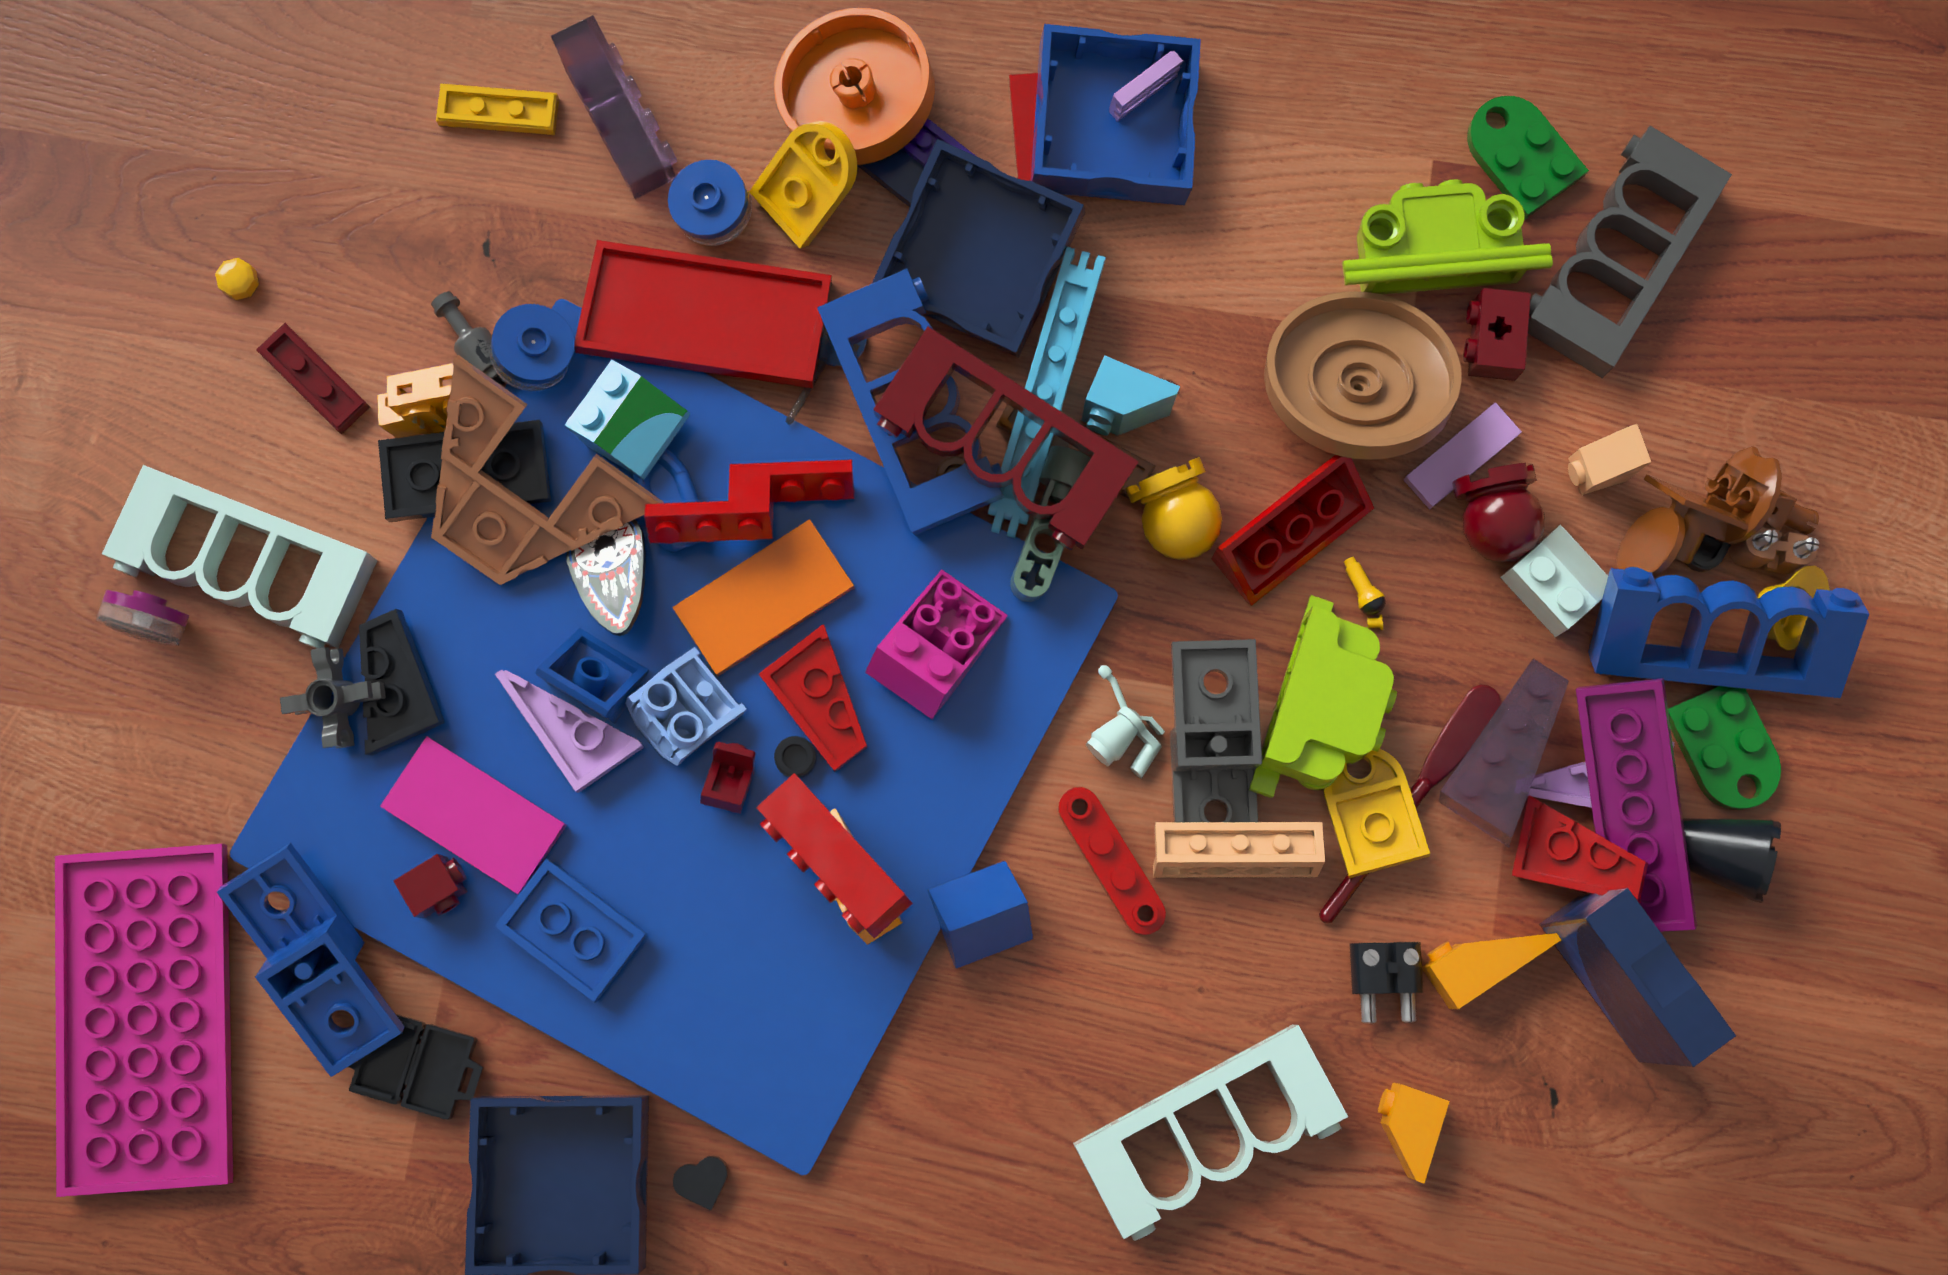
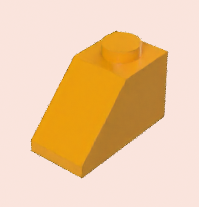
(1412, 1126)

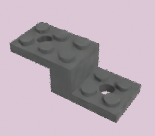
(1215, 734)

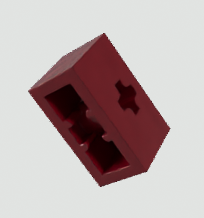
(1509, 316)

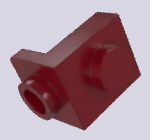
(729, 777)

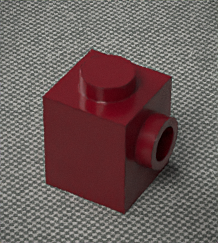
(432, 886)

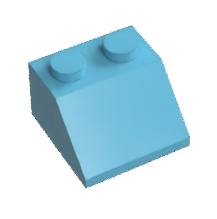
(1126, 398)

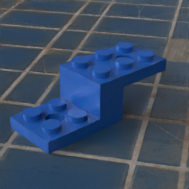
(310, 960)

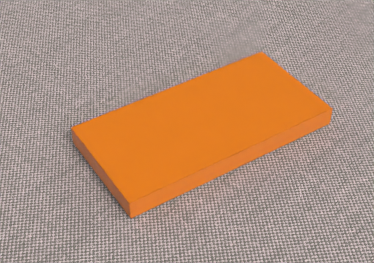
(763, 597)

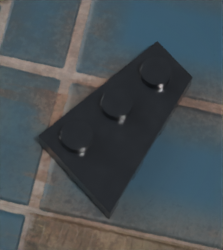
(410, 704)

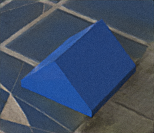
(593, 674)
(981, 913)

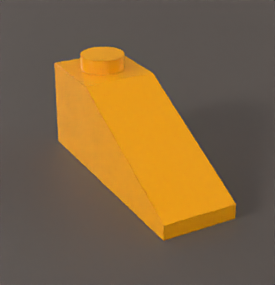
(1472, 968)

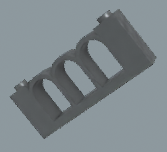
(1671, 173)

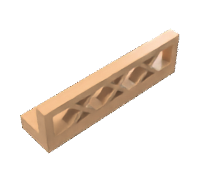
(1238, 849)

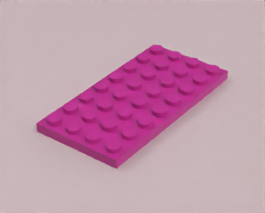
(142, 1021)

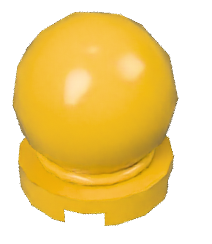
(1179, 513)

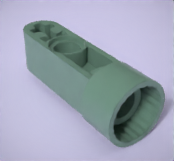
(1058, 475)

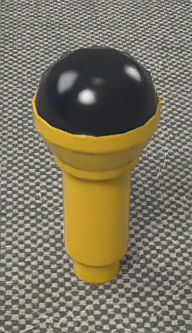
(1369, 597)

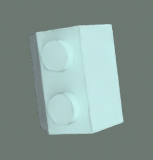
(1557, 581)

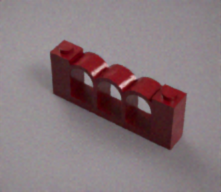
(918, 385)

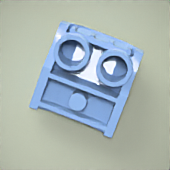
(682, 707)

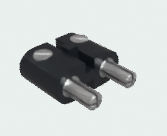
(1386, 969)

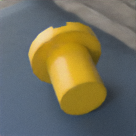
(1375, 622)

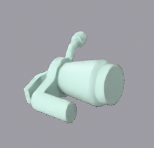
(1115, 736)

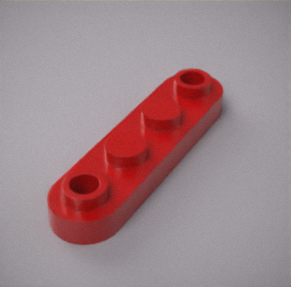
(1111, 861)

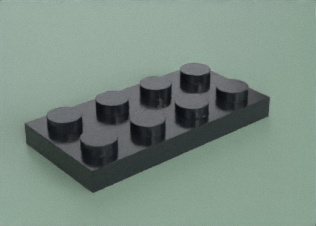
(413, 470)

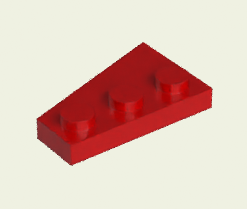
(816, 698)
(1572, 856)

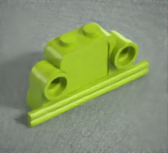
(1442, 241)
(1327, 703)

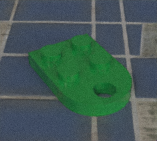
(1526, 155)
(1723, 743)

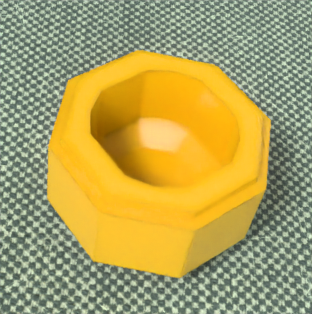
(237, 278)

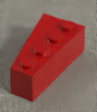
(834, 856)

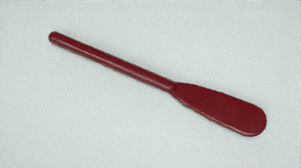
(1447, 752)

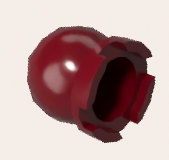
(1501, 516)

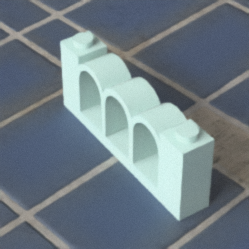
(150, 521)
(1301, 1080)

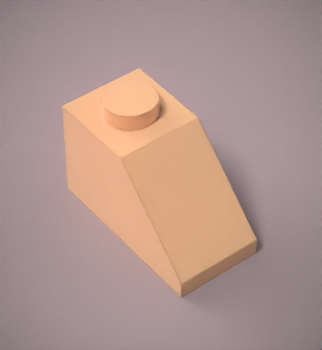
(1609, 460)

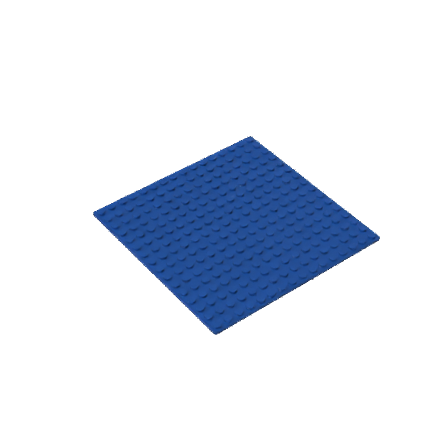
(750, 982)

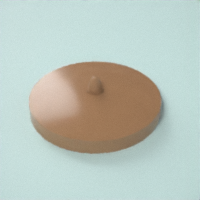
(1362, 375)

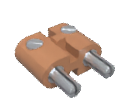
(1775, 551)

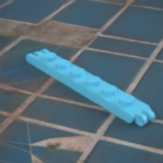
(1049, 377)

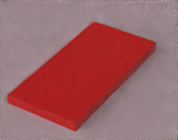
(703, 314)

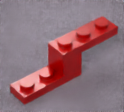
(750, 501)

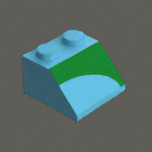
(627, 419)

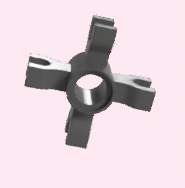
(318, 695)

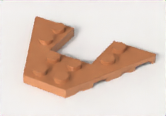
(491, 523)

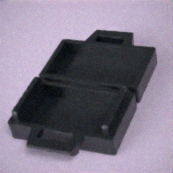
(429, 1069)

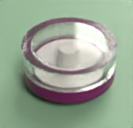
(142, 617)

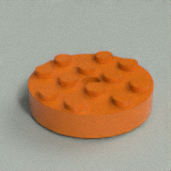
(865, 50)

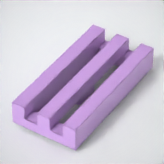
(1145, 85)

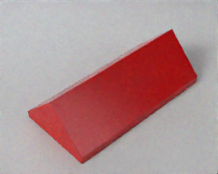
(1294, 529)

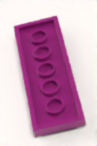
(1638, 791)

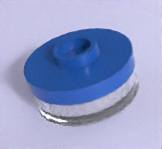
(710, 202)
(531, 347)

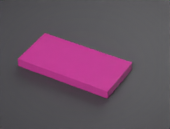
(473, 815)

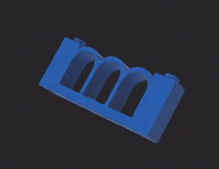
(865, 314)
(1819, 665)

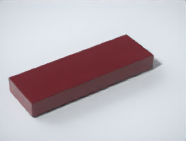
(313, 378)

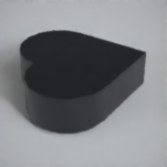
(702, 1181)

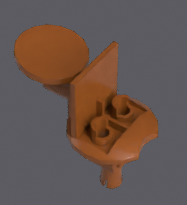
(1735, 508)

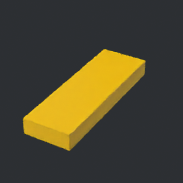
(497, 109)

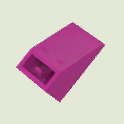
(935, 643)

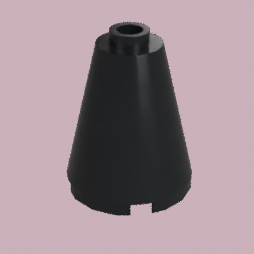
(1733, 853)

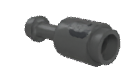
(472, 342)

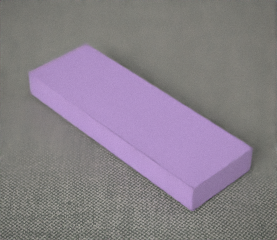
(1462, 455)

